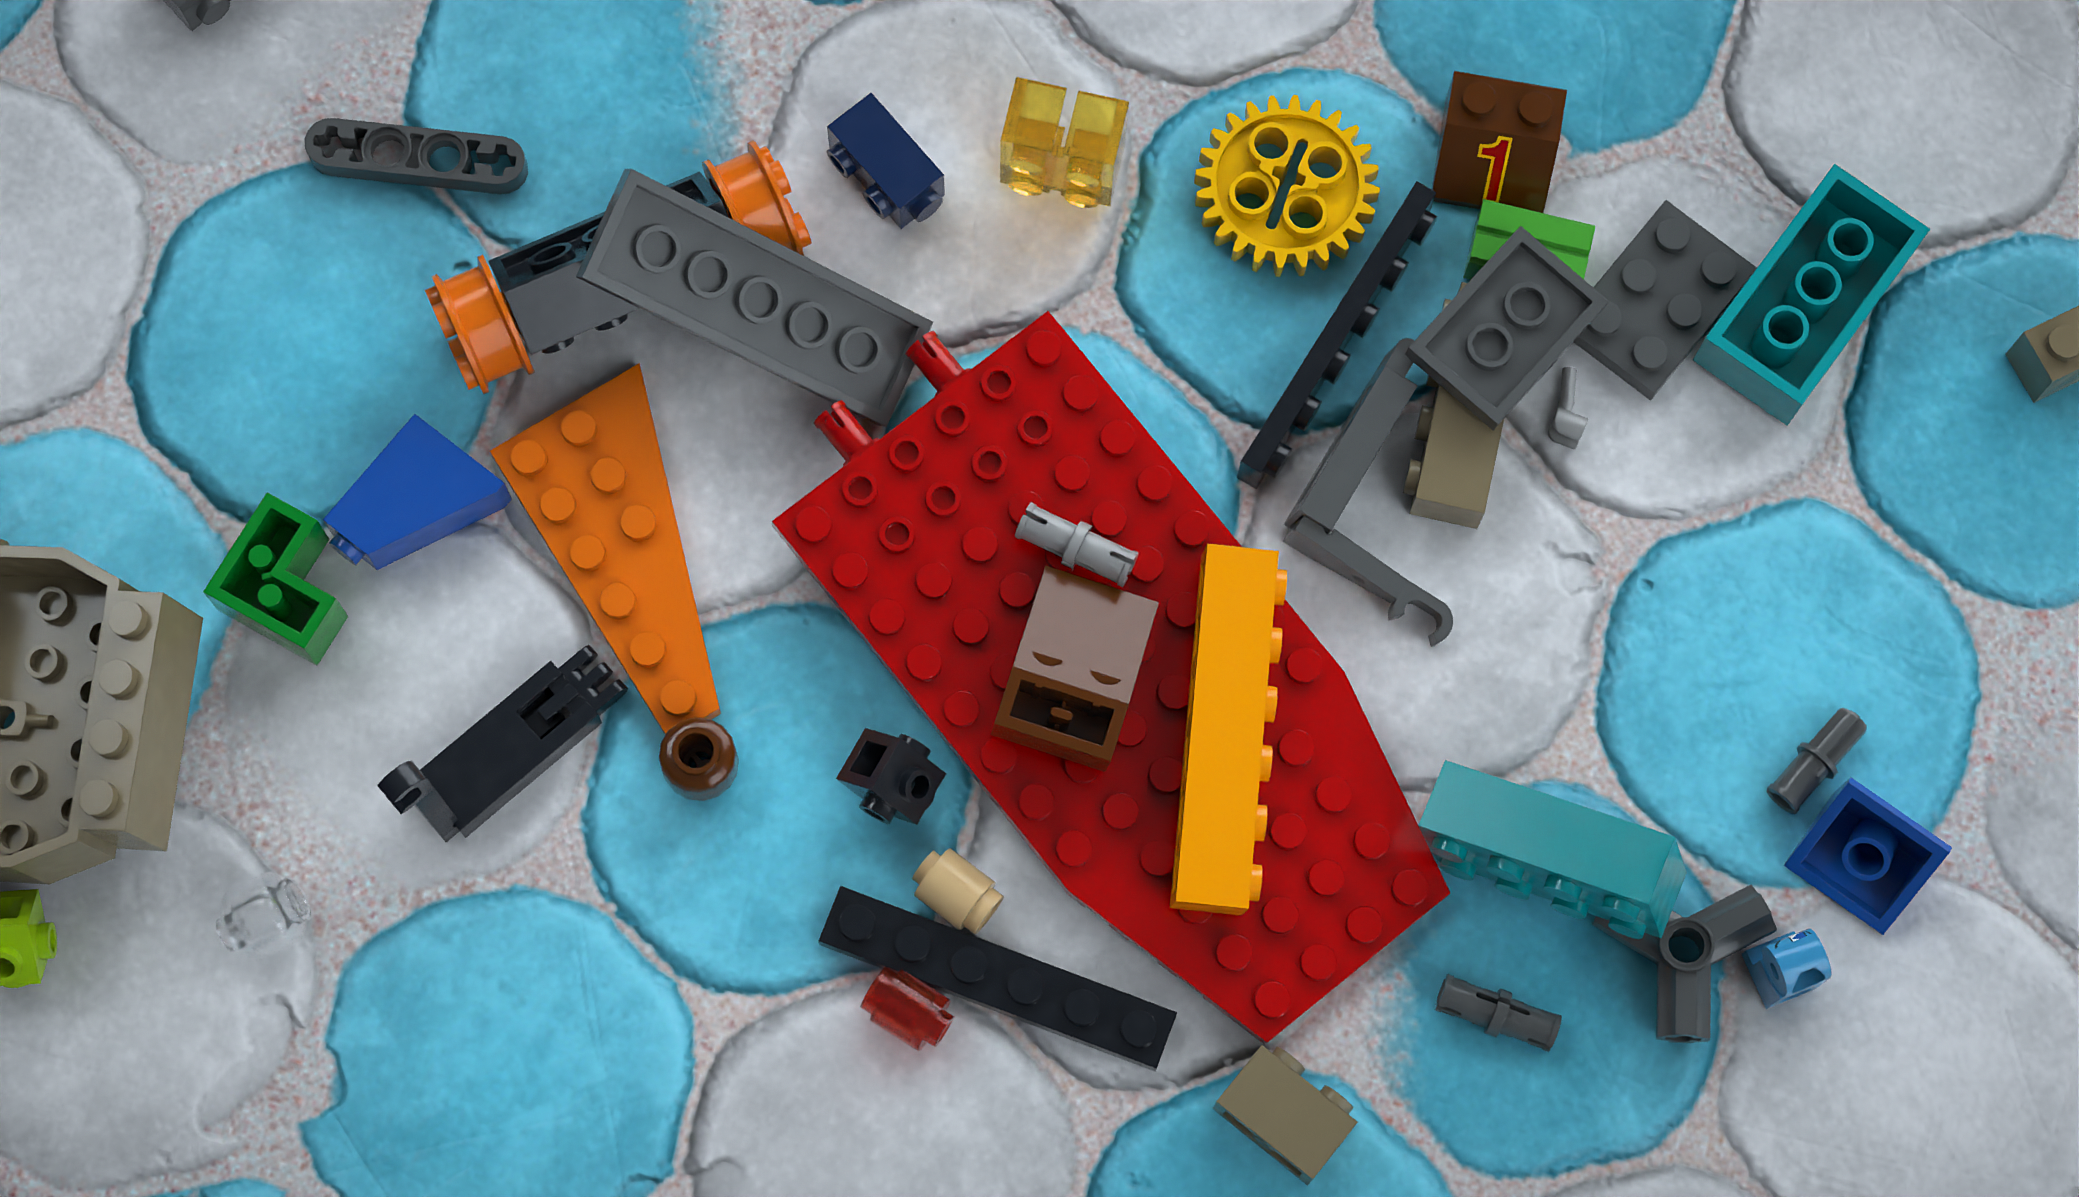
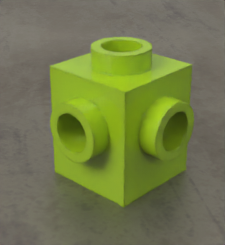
(24, 938)

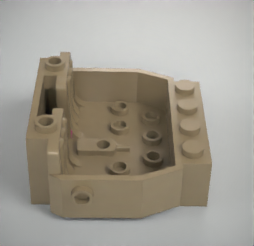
(98, 713)

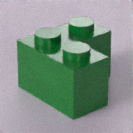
(265, 582)

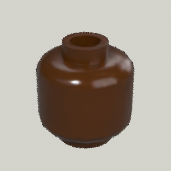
(685, 745)

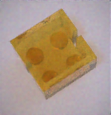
(1032, 143)

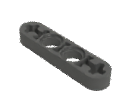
(418, 147)

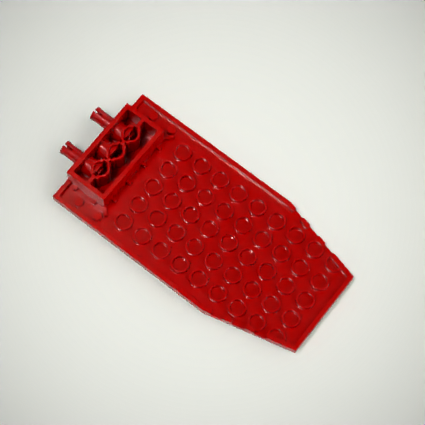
(932, 579)

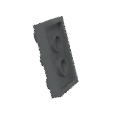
(1662, 299)
(1506, 328)

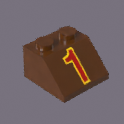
(1497, 142)

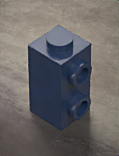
(886, 162)

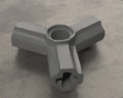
(1686, 987)

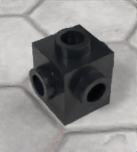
(891, 776)

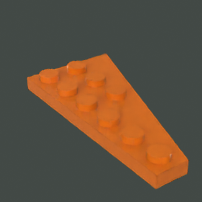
(609, 519)

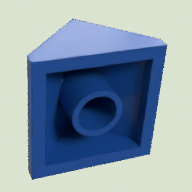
(1867, 855)

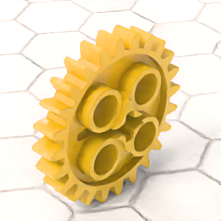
(1335, 202)

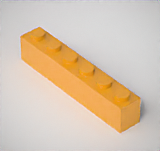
(1226, 730)

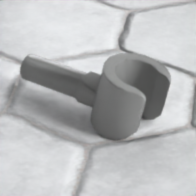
(1566, 425)

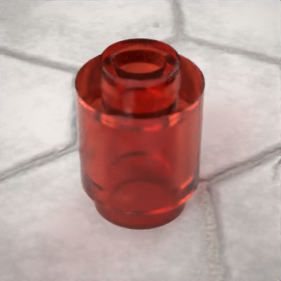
(908, 1008)

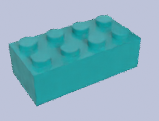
(1810, 294)
(1553, 851)

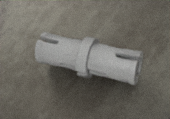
(1076, 544)

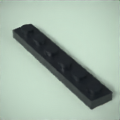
(1327, 356)
(998, 978)

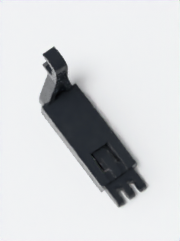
(506, 747)

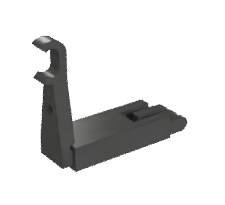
(1336, 483)

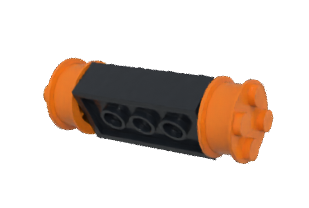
(552, 305)

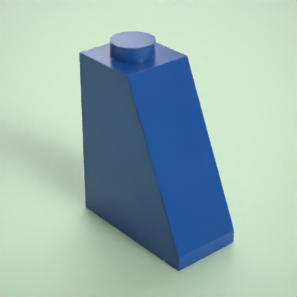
(412, 497)

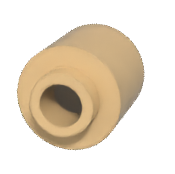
(956, 890)

